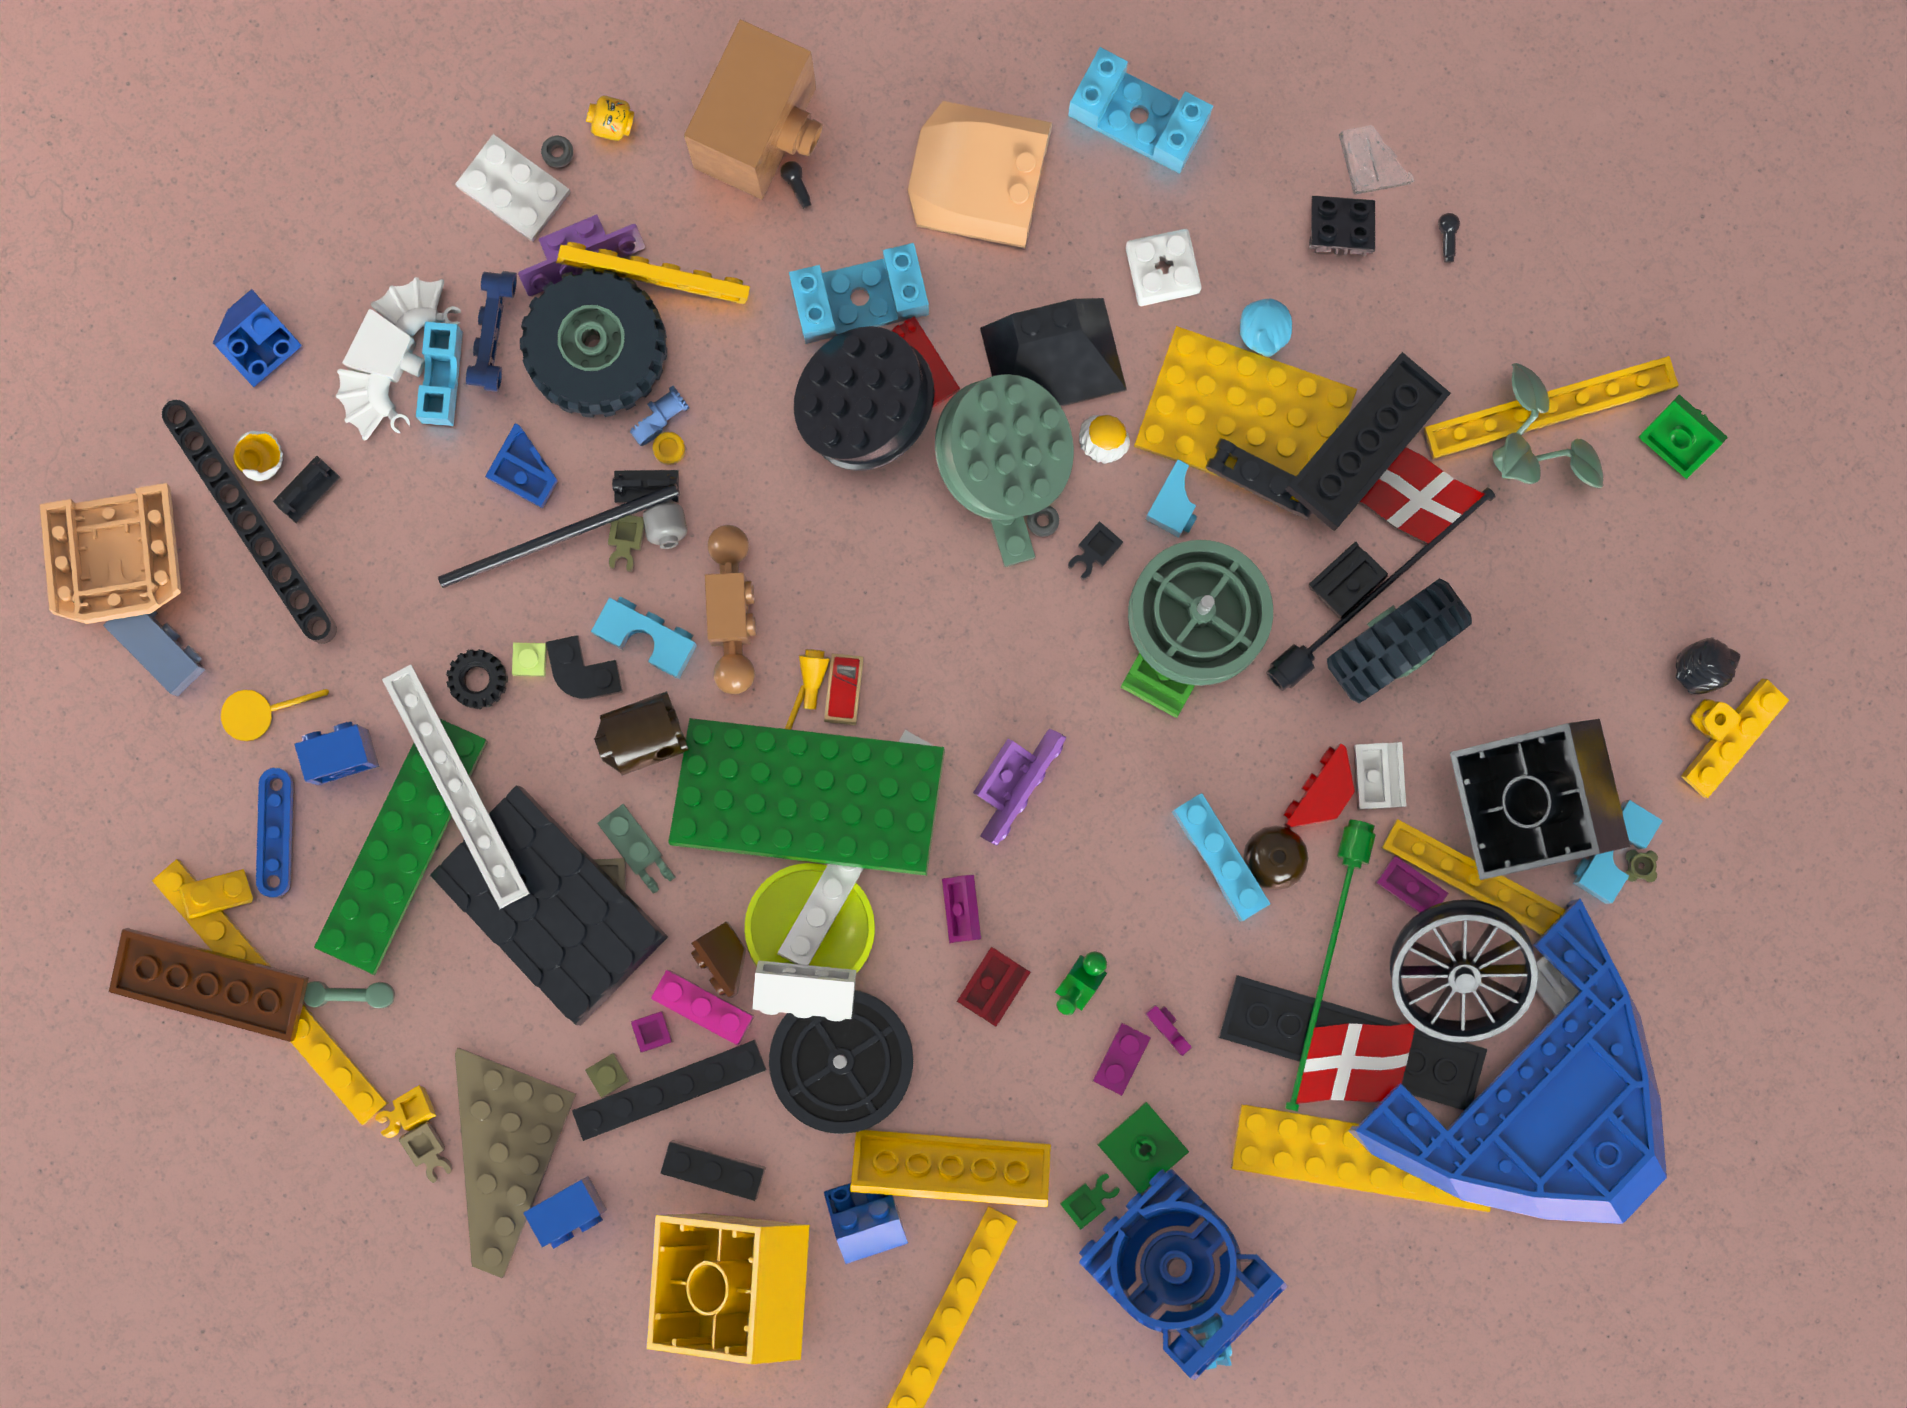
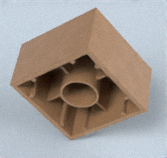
(754, 111)

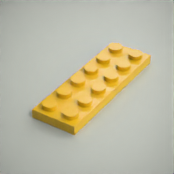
(951, 1168)

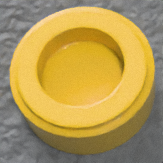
(668, 448)

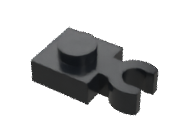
(1097, 547)

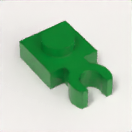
(1085, 1203)

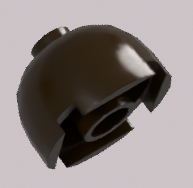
(1276, 857)

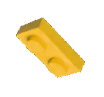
(216, 893)

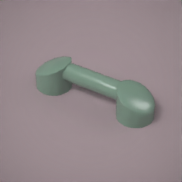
(377, 995)

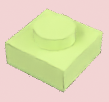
(529, 659)

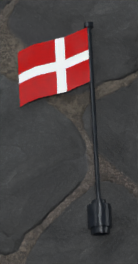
(1414, 500)

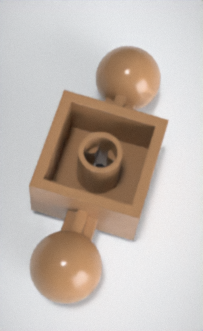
(728, 609)

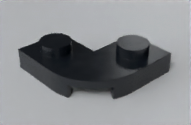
(575, 677)

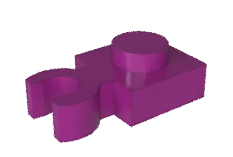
(1164, 1023)

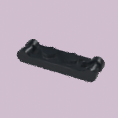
(1256, 476)

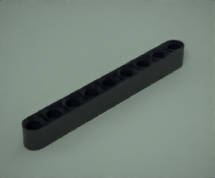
(238, 510)

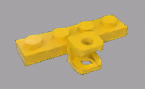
(1730, 734)

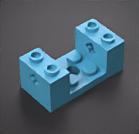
(1111, 94)
(893, 290)

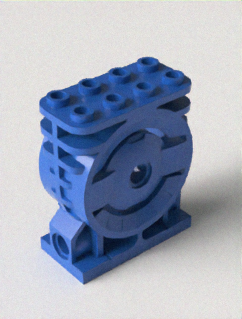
(1114, 1267)

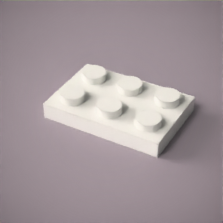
(513, 188)

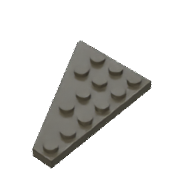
(507, 1143)

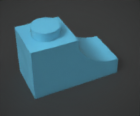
(1172, 507)

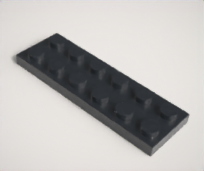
(1368, 441)

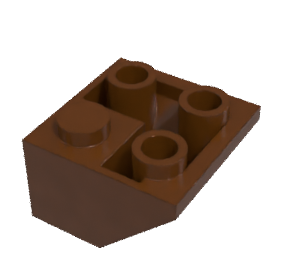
(724, 957)

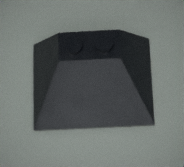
(1060, 347)

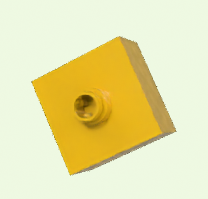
(728, 1288)

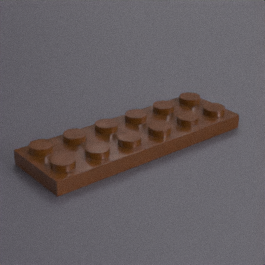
(208, 984)

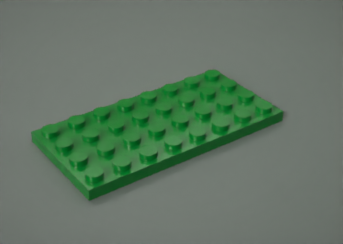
(807, 796)

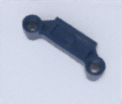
(490, 316)

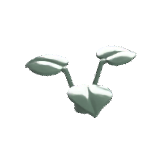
(1516, 457)

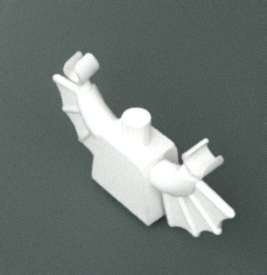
(385, 350)

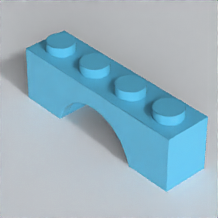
(1221, 857)

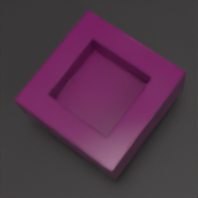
(651, 1031)

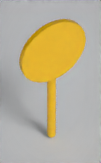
(248, 713)

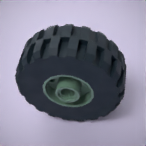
(587, 310)
(1399, 641)

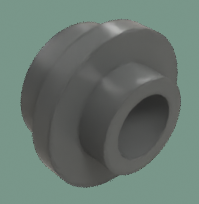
(557, 142)
(1047, 530)

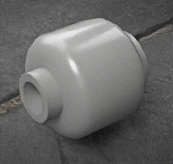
(665, 524)

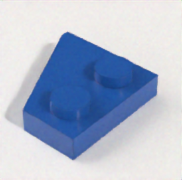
(522, 469)

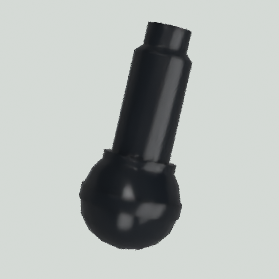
(792, 173)
(1448, 225)

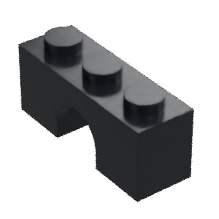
(713, 1170)

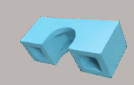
(442, 361)
(620, 622)
(1599, 873)

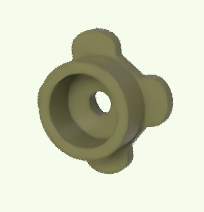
(1648, 859)

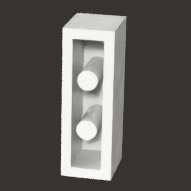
(804, 990)

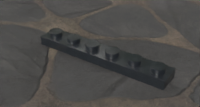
(669, 1090)

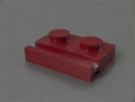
(993, 986)

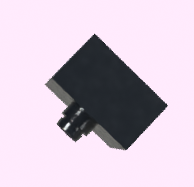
(1540, 798)

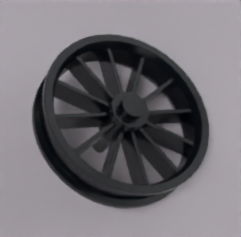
(1463, 971)

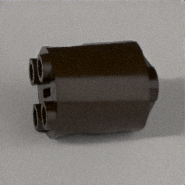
(640, 734)

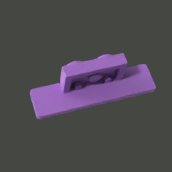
(586, 232)
(1012, 780)

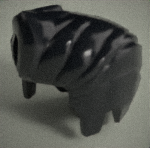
(1706, 666)

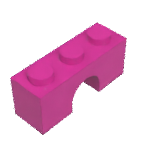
(702, 1007)

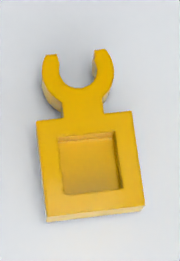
(410, 1112)

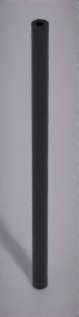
(559, 535)

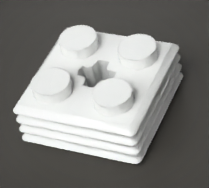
(1150, 283)

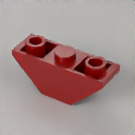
(1325, 793)

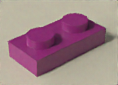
(1410, 886)
(961, 908)
(1121, 1059)

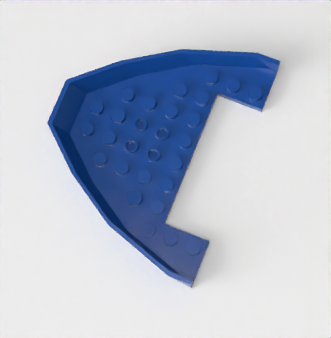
(1565, 1124)

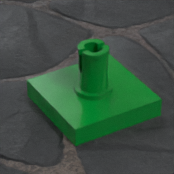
(1683, 436)
(1142, 1147)

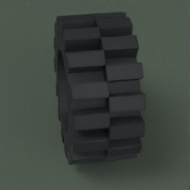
(457, 675)

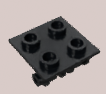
(1342, 225)

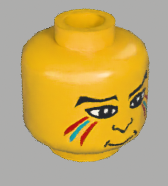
(610, 118)

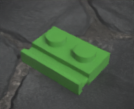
(1155, 688)

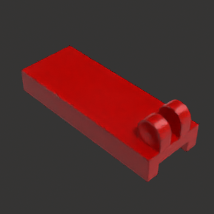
(916, 337)

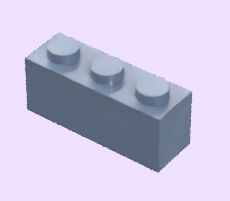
(158, 650)

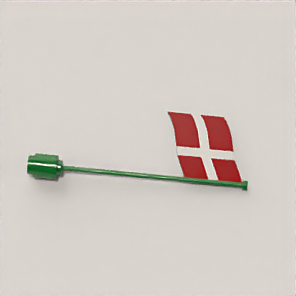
(1349, 1058)

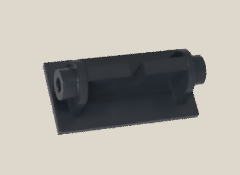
(638, 483)
(306, 489)

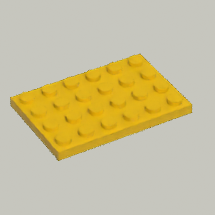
(1239, 396)

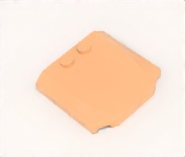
(978, 173)
(110, 555)

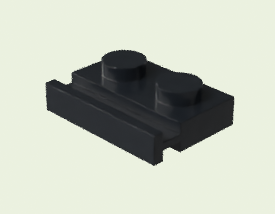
(1348, 580)

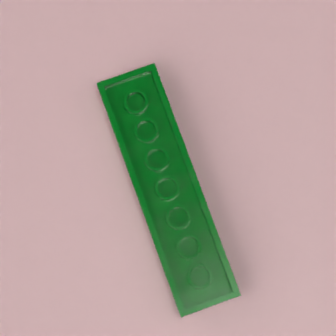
(393, 859)

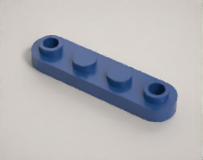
(274, 832)

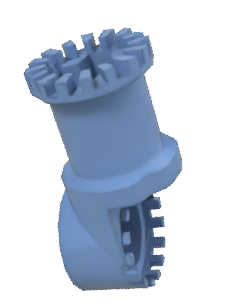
(662, 411)

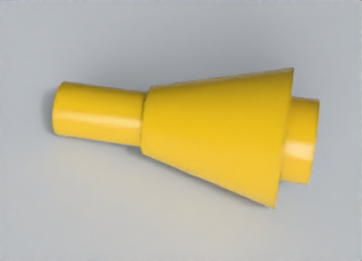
(813, 669)

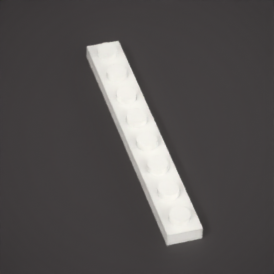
(455, 786)
(824, 903)

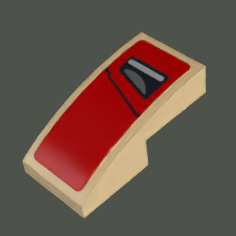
(843, 689)

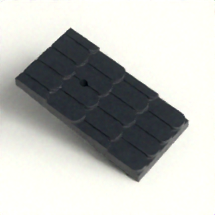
(575, 928)

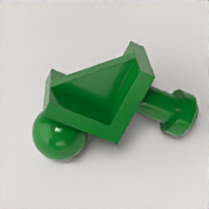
(1081, 982)

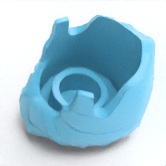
(1266, 326)

